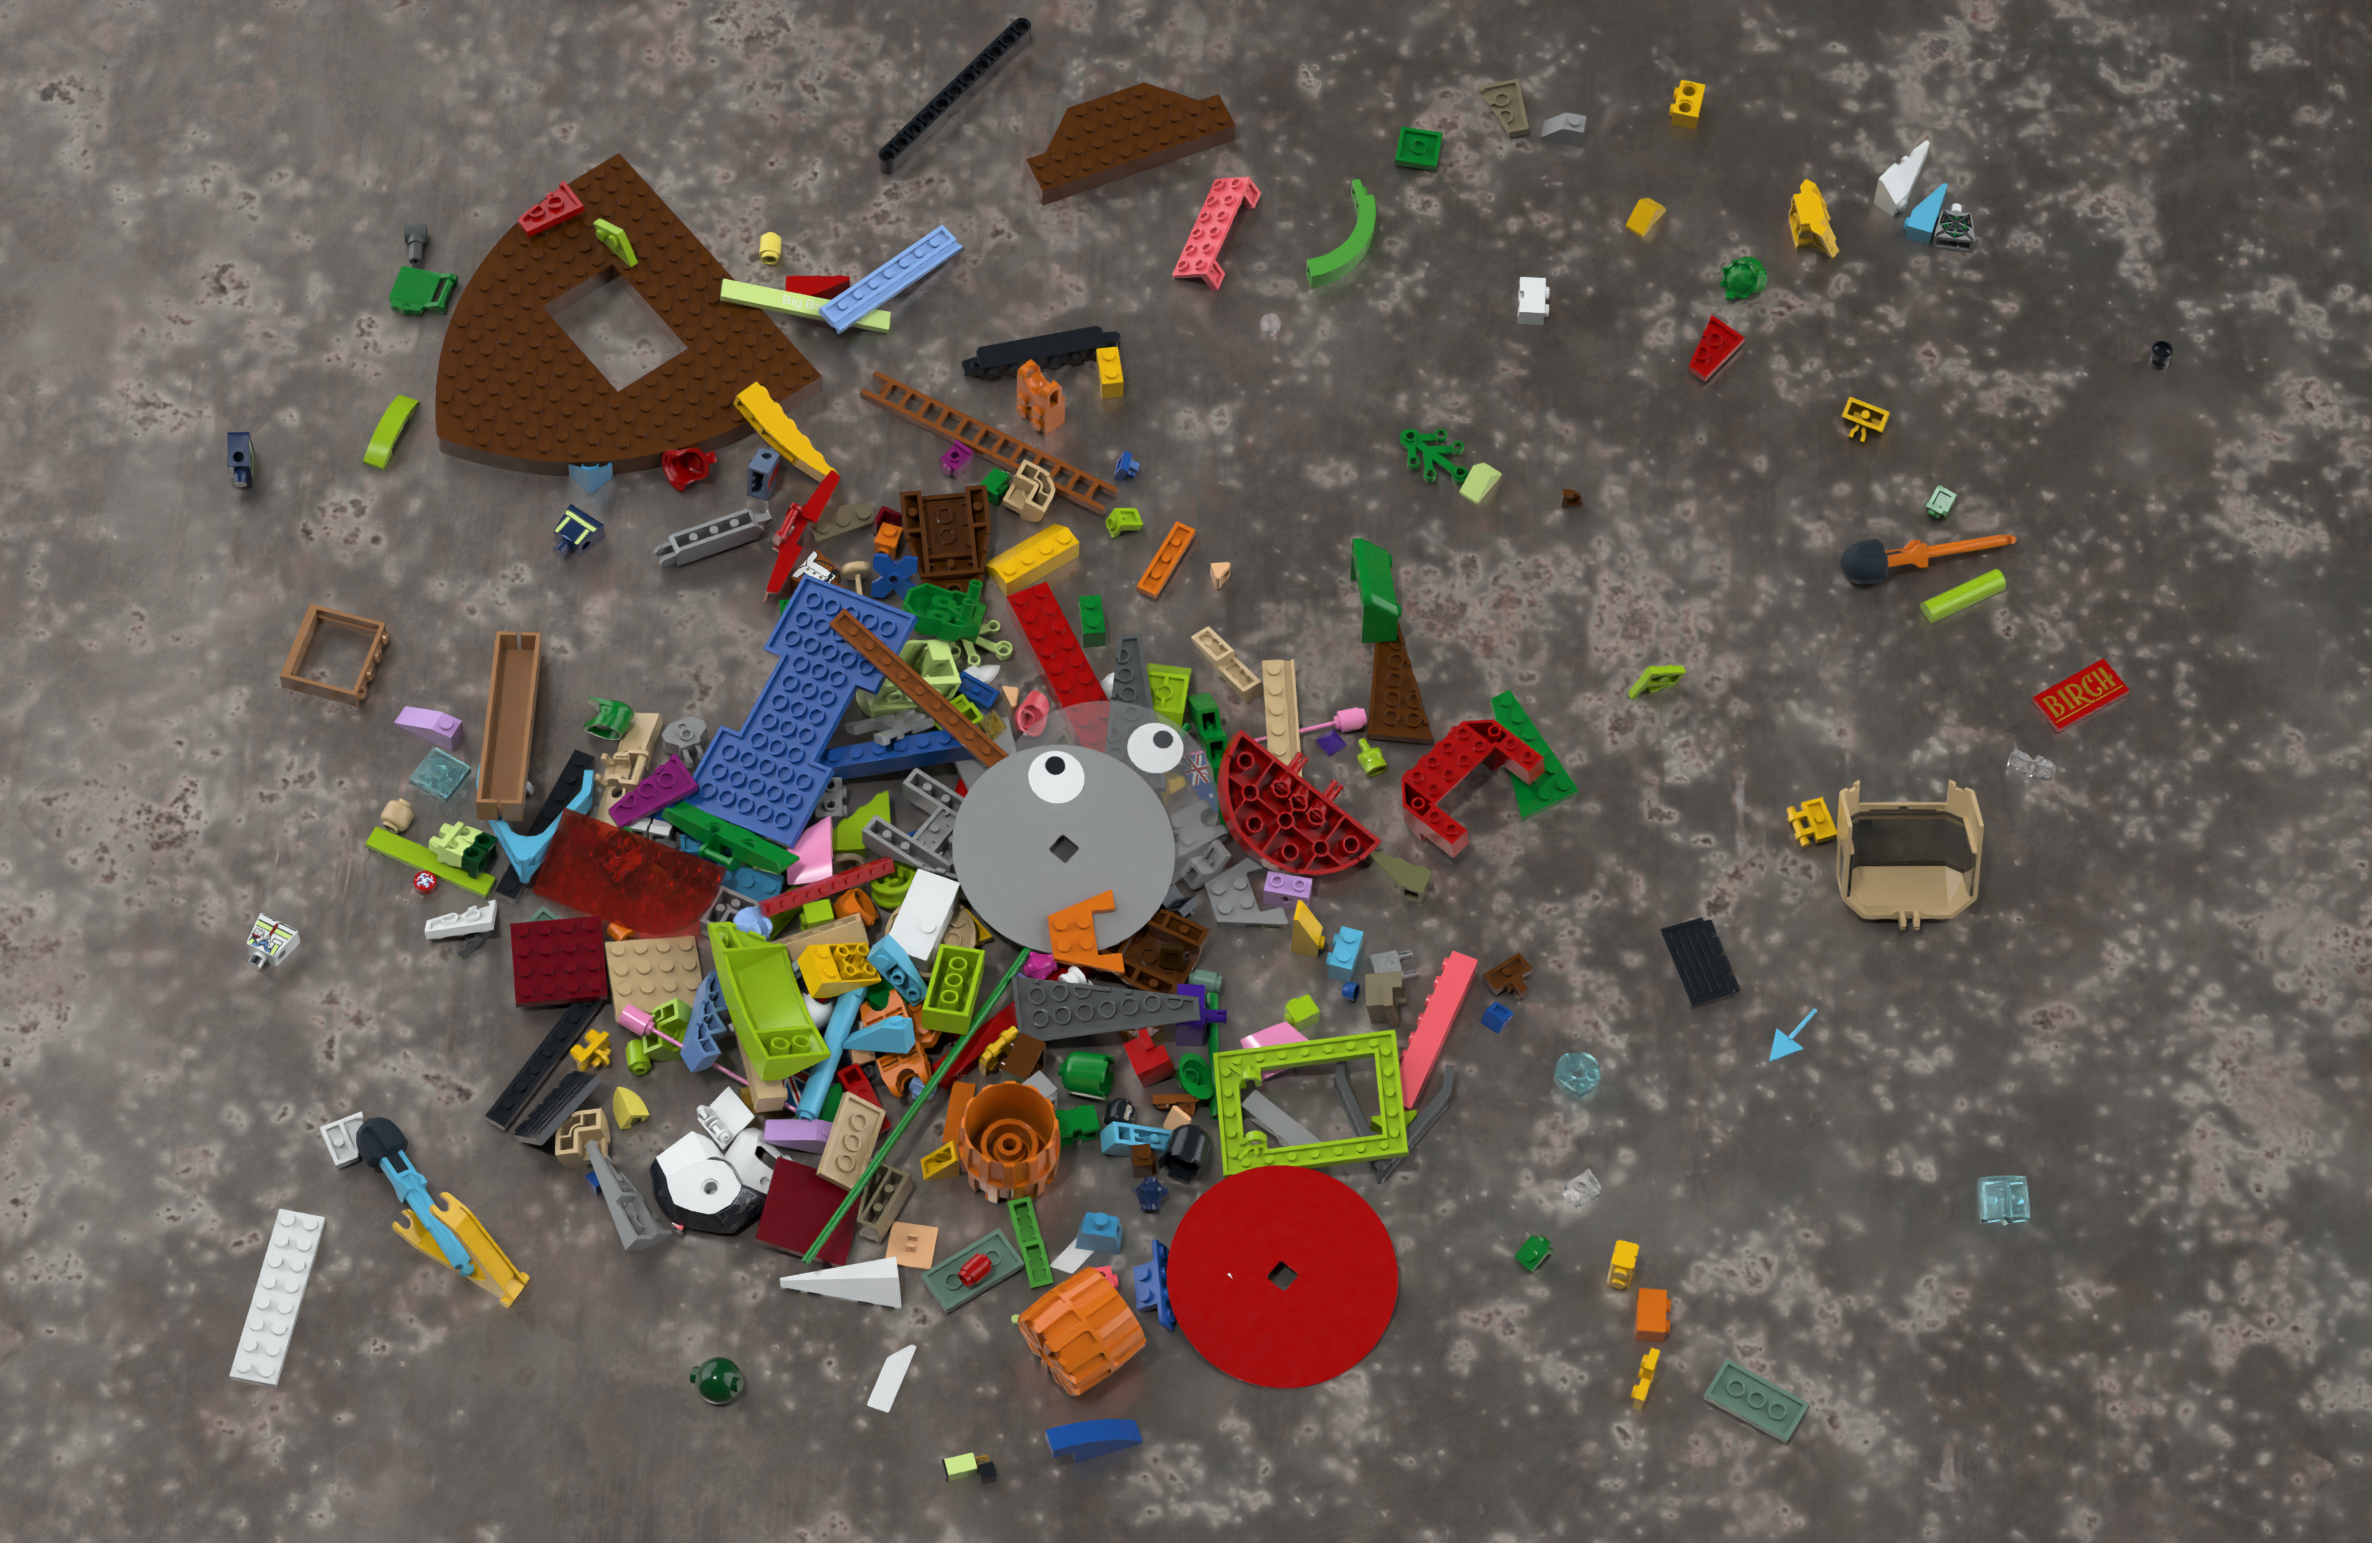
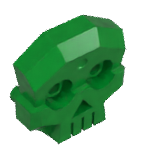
(946, 612)

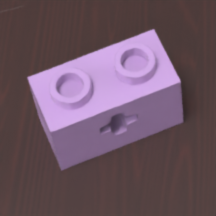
(1286, 890)

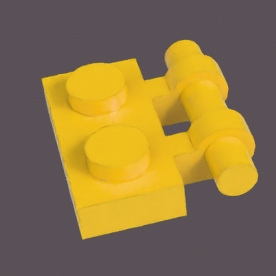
(1818, 820)
(995, 1052)

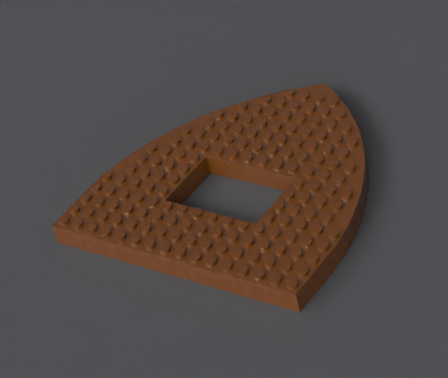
(533, 403)

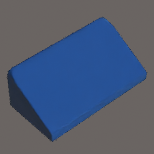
(978, 692)

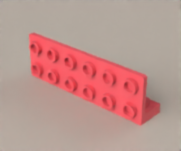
(1212, 227)

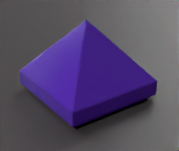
(1331, 743)

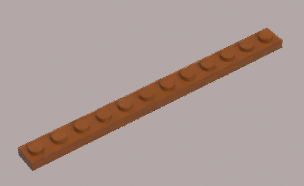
(917, 689)

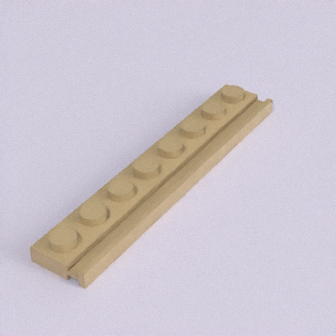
(1281, 709)

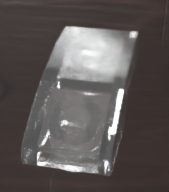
(2038, 768)

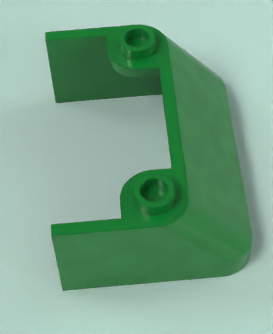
(1380, 610)

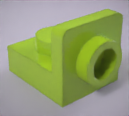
(1123, 520)

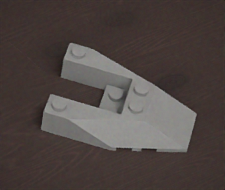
(932, 843)

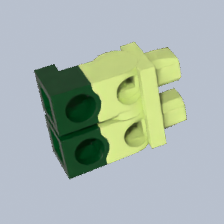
(464, 848)

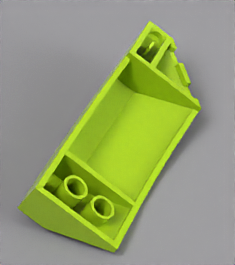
(765, 1003)

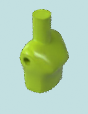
(1371, 759)

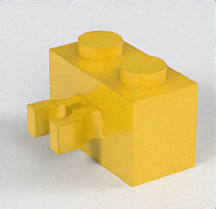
(1866, 416)

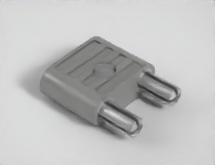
(1390, 962)

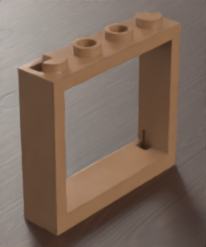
(318, 614)

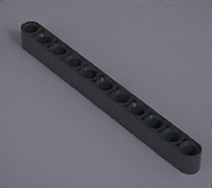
(954, 96)

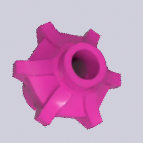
(1039, 965)

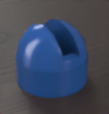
(1351, 990)

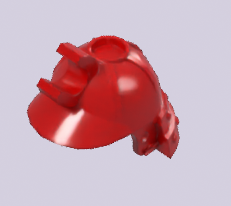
(686, 466)

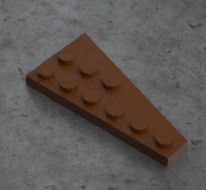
(1395, 700)

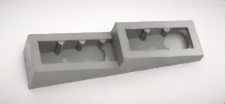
(1275, 1121)

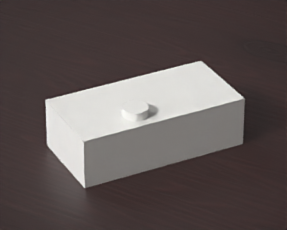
(925, 916)

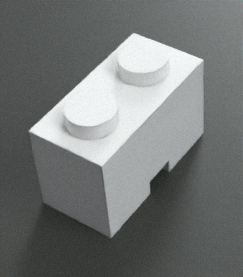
(1532, 301)

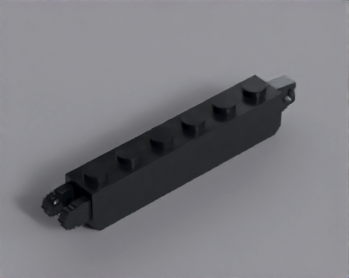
(1045, 350)

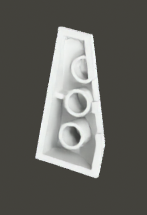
(1898, 181)

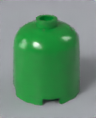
(1087, 1074)

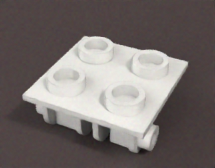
(725, 1117)

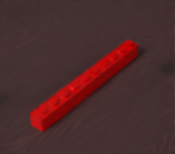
(827, 886)

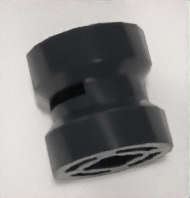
(2160, 355)

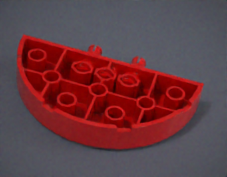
(1283, 817)

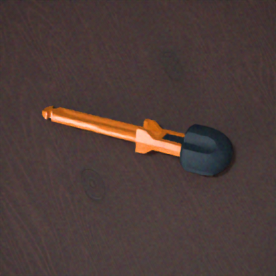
(1868, 562)

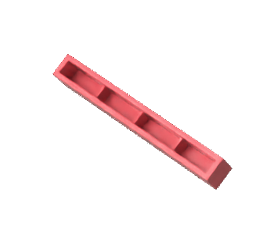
(1434, 1025)

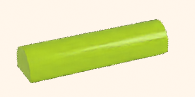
(1963, 595)

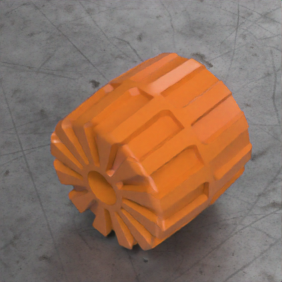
(1009, 1141)
(1082, 1331)

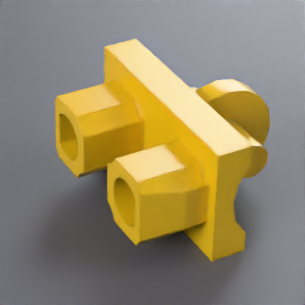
(595, 1053)

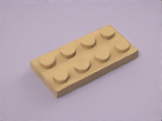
(850, 1141)

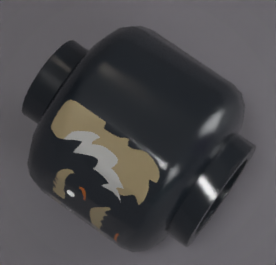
(1119, 1111)

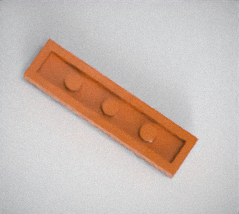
(1165, 560)

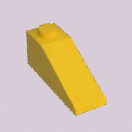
(1306, 932)

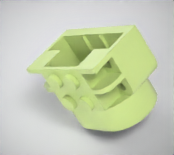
(925, 658)

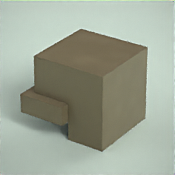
(1384, 995)

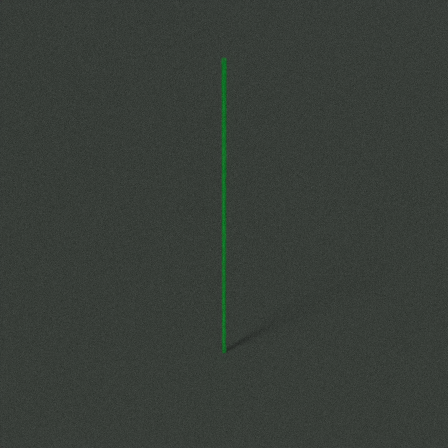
(920, 1100)

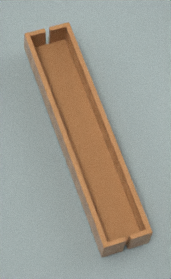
(509, 726)

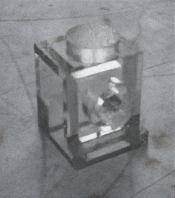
(1578, 1196)

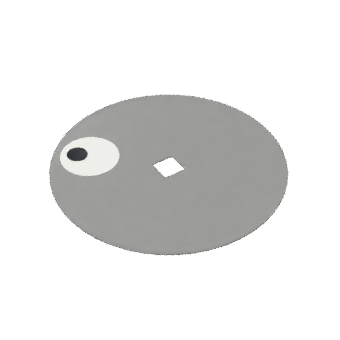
(1022, 811)

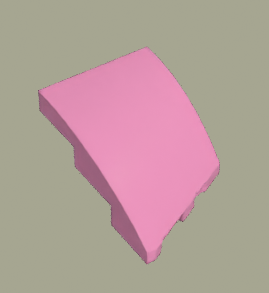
(815, 854)
(1274, 1035)

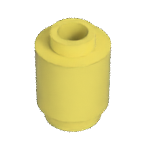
(770, 248)

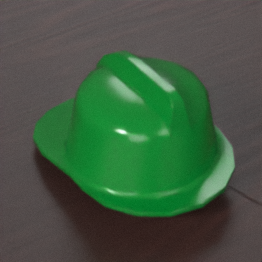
(1194, 1076)

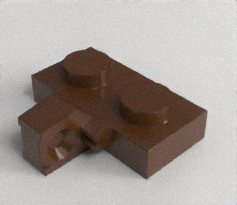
(1509, 976)

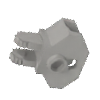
(685, 741)

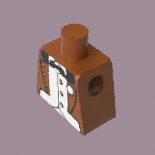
(819, 567)

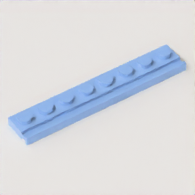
(890, 279)

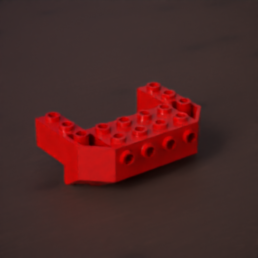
(1448, 765)

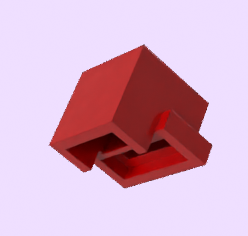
(1149, 1061)

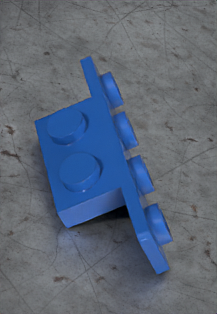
(1151, 1286)

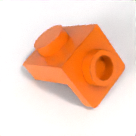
(888, 539)

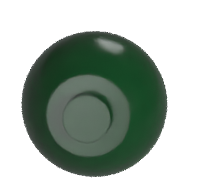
(717, 1380)

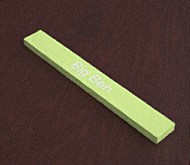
(793, 304)

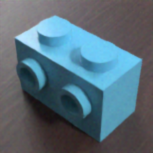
(1345, 954)

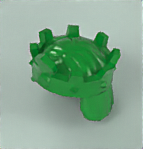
(1743, 278)

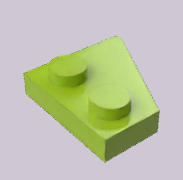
(616, 240)
(1657, 678)

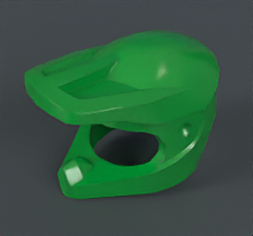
(611, 714)

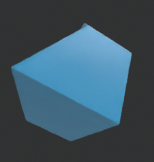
(591, 477)

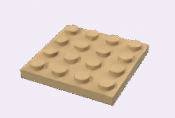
(652, 972)

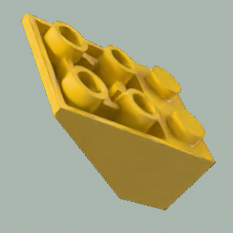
(836, 968)

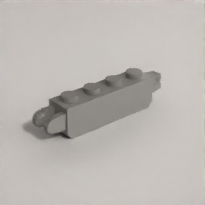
(713, 537)

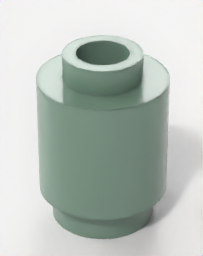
(1208, 978)

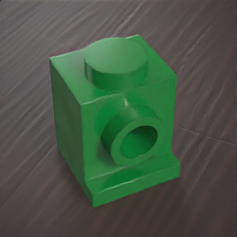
(997, 485)

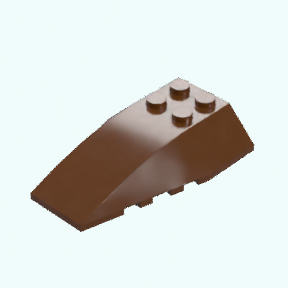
(948, 535)
(1142, 952)

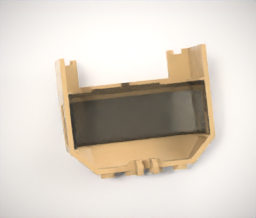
(1909, 856)

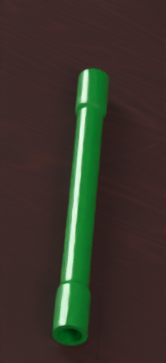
(1212, 1002)

